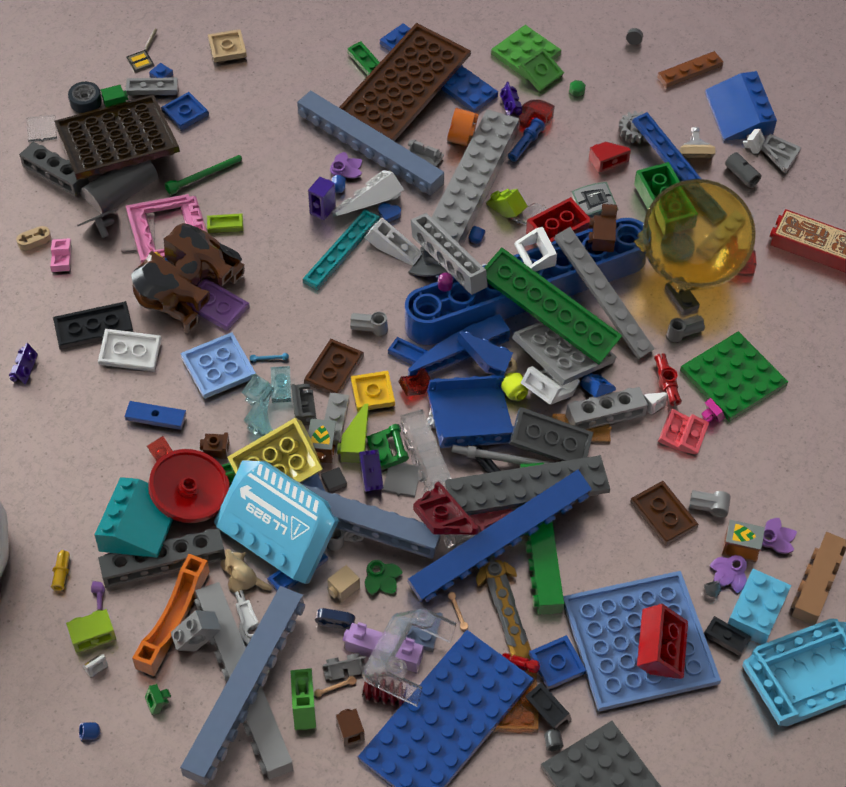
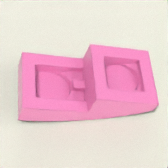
(60, 255)

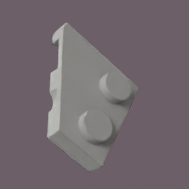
(780, 152)

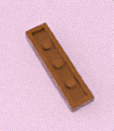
(690, 69)

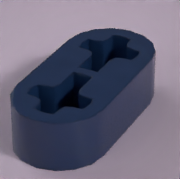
(334, 618)

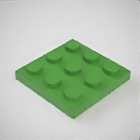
(521, 46)

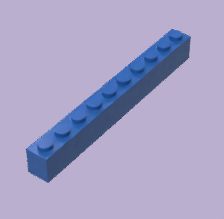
(499, 535)

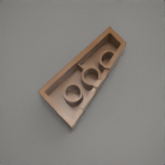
(819, 579)

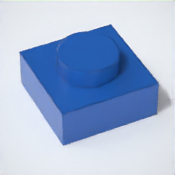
(161, 71)

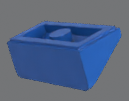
(596, 385)

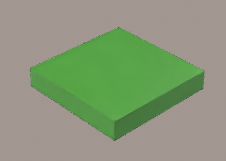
(541, 69)

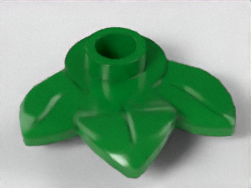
(382, 580)

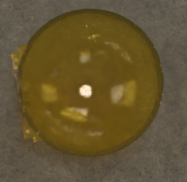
(697, 235)

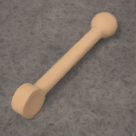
(464, 625)
(351, 680)

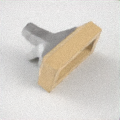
(697, 147)

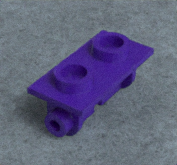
(510, 100)
(25, 360)

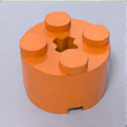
(462, 127)

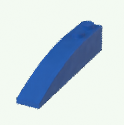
(450, 350)

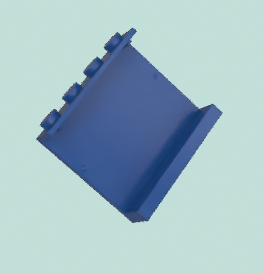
(470, 411)

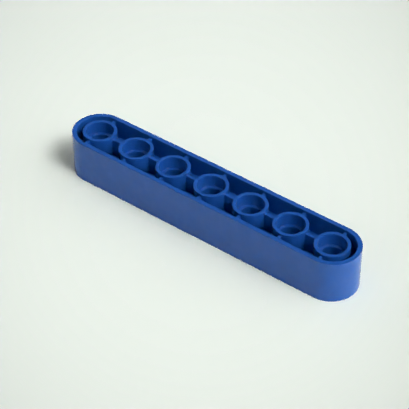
(437, 314)

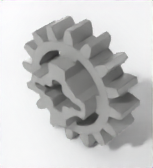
(628, 129)

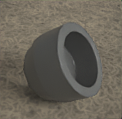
(712, 588)

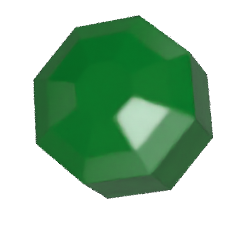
(577, 88)

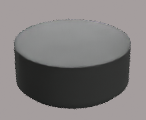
(634, 36)

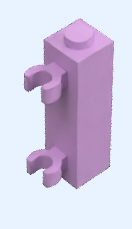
(363, 641)

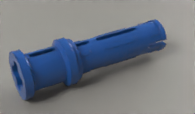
(530, 134)

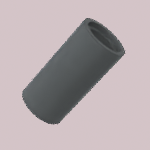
(743, 170)

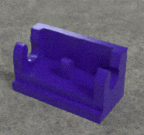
(371, 470)

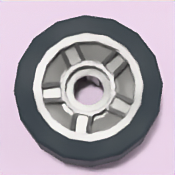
(84, 97)

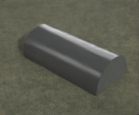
(118, 185)

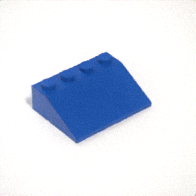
(741, 106)

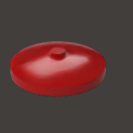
(188, 485)

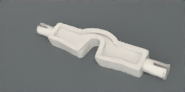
(247, 617)

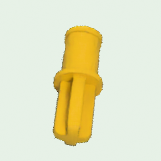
(60, 570)

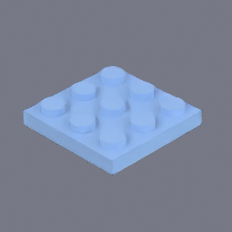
(218, 365)

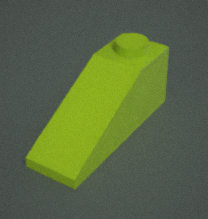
(354, 437)

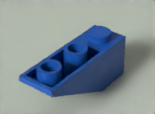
(487, 355)

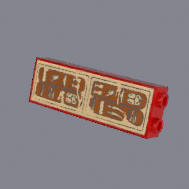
(810, 239)

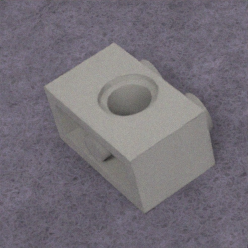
(195, 630)

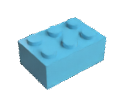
(759, 606)

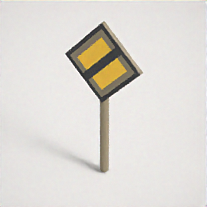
(141, 59)

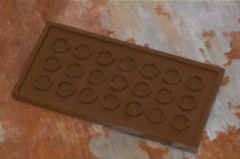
(405, 81)

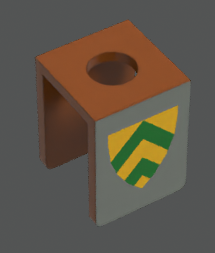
(322, 437)
(743, 540)

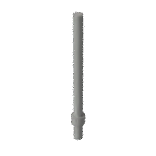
(472, 452)

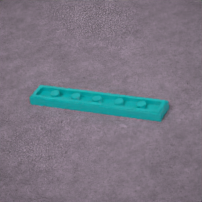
(340, 250)

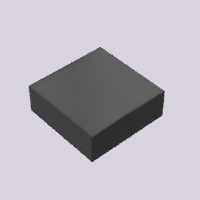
(334, 479)

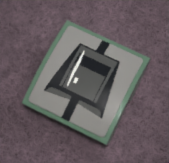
(592, 197)

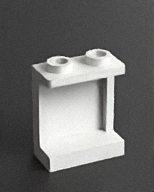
(547, 386)

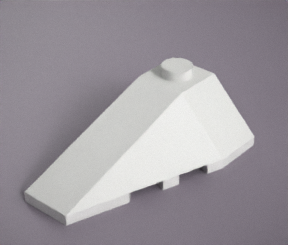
(379, 189)

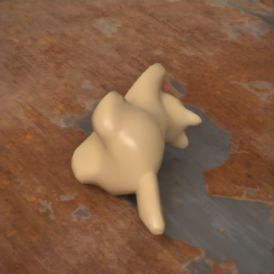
(241, 574)

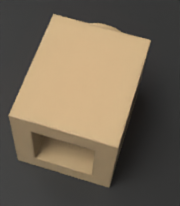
(343, 583)

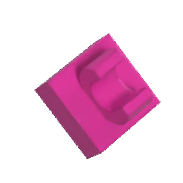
(712, 411)

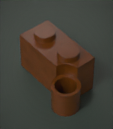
(603, 229)

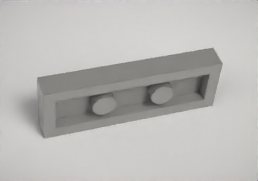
(152, 86)
(336, 411)

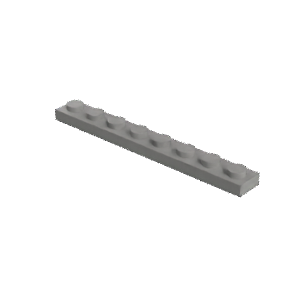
(604, 293)

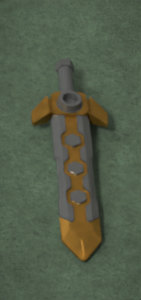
(496, 574)

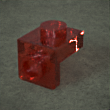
(415, 384)

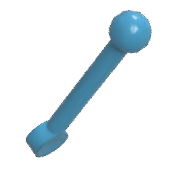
(253, 358)

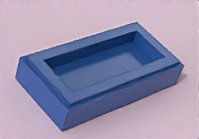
(406, 351)

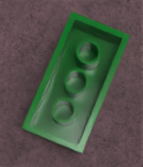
(653, 181)

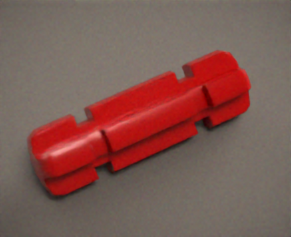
(523, 663)

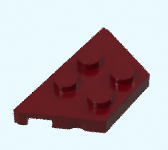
(443, 514)

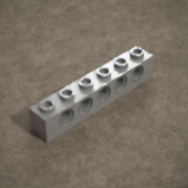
(449, 253)

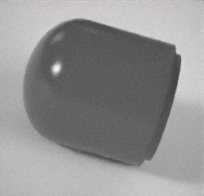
(553, 740)

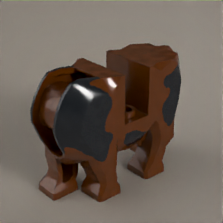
(194, 257)

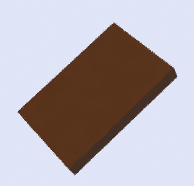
(333, 367)
(664, 513)

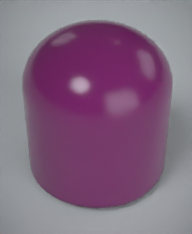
(445, 281)

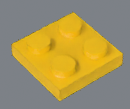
(373, 390)

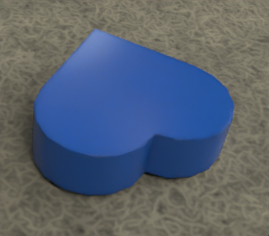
(389, 212)

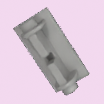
(427, 153)
(335, 667)

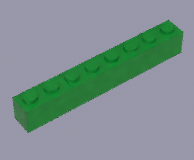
(545, 568)

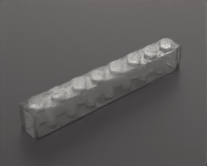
(428, 459)

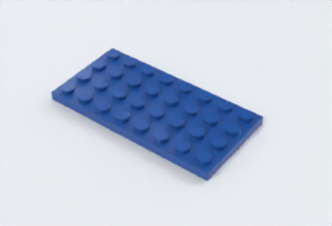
(455, 715)

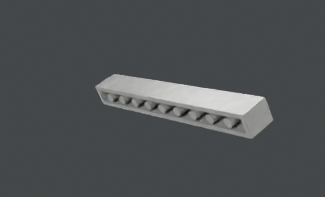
(260, 719)

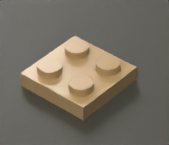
(227, 45)

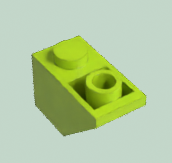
(507, 203)

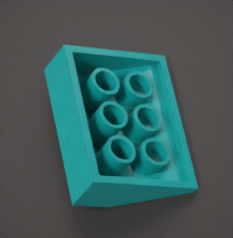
(132, 521)

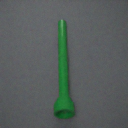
(173, 186)

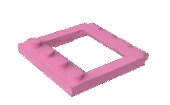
(139, 223)

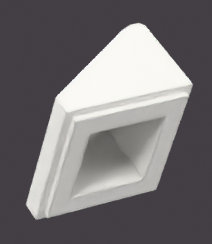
(655, 401)
(95, 665)

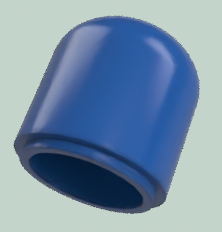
(340, 182)
(476, 235)
(89, 730)

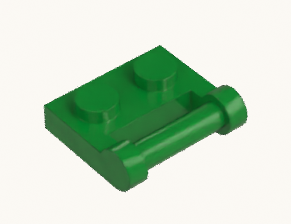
(380, 442)

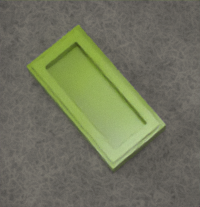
(225, 223)

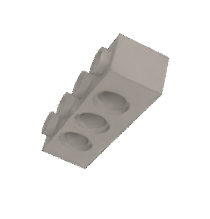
(620, 407)

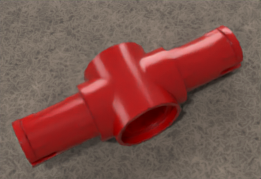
(669, 386)

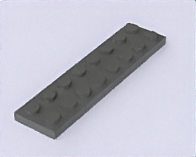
(517, 486)

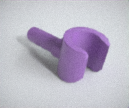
(99, 589)

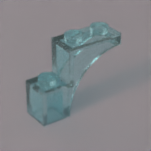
(258, 395)

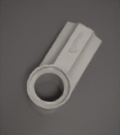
(376, 322)
(716, 503)

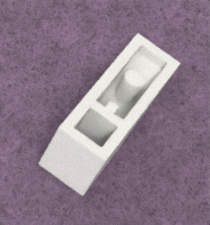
(392, 242)

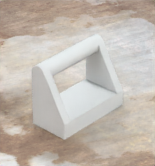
(546, 248)

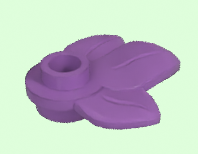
(346, 166)
(780, 536)
(728, 574)

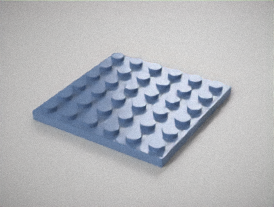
(608, 635)

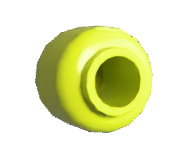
(513, 388)

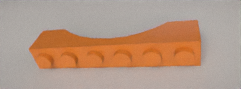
(157, 643)

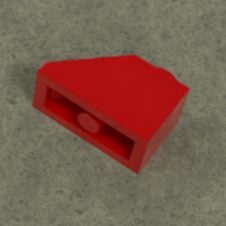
(608, 155)

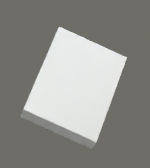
(129, 350)

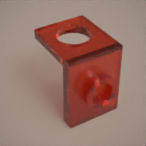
(159, 448)

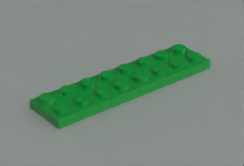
(551, 306)

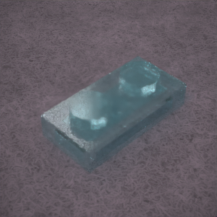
(282, 384)

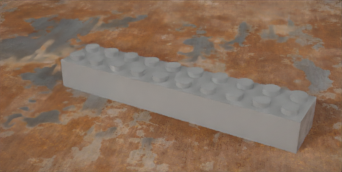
(475, 174)

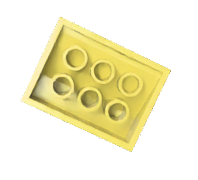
(286, 449)

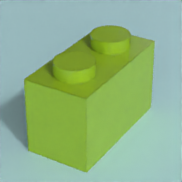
(91, 630)

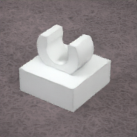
(754, 141)

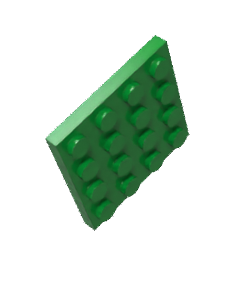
(734, 375)

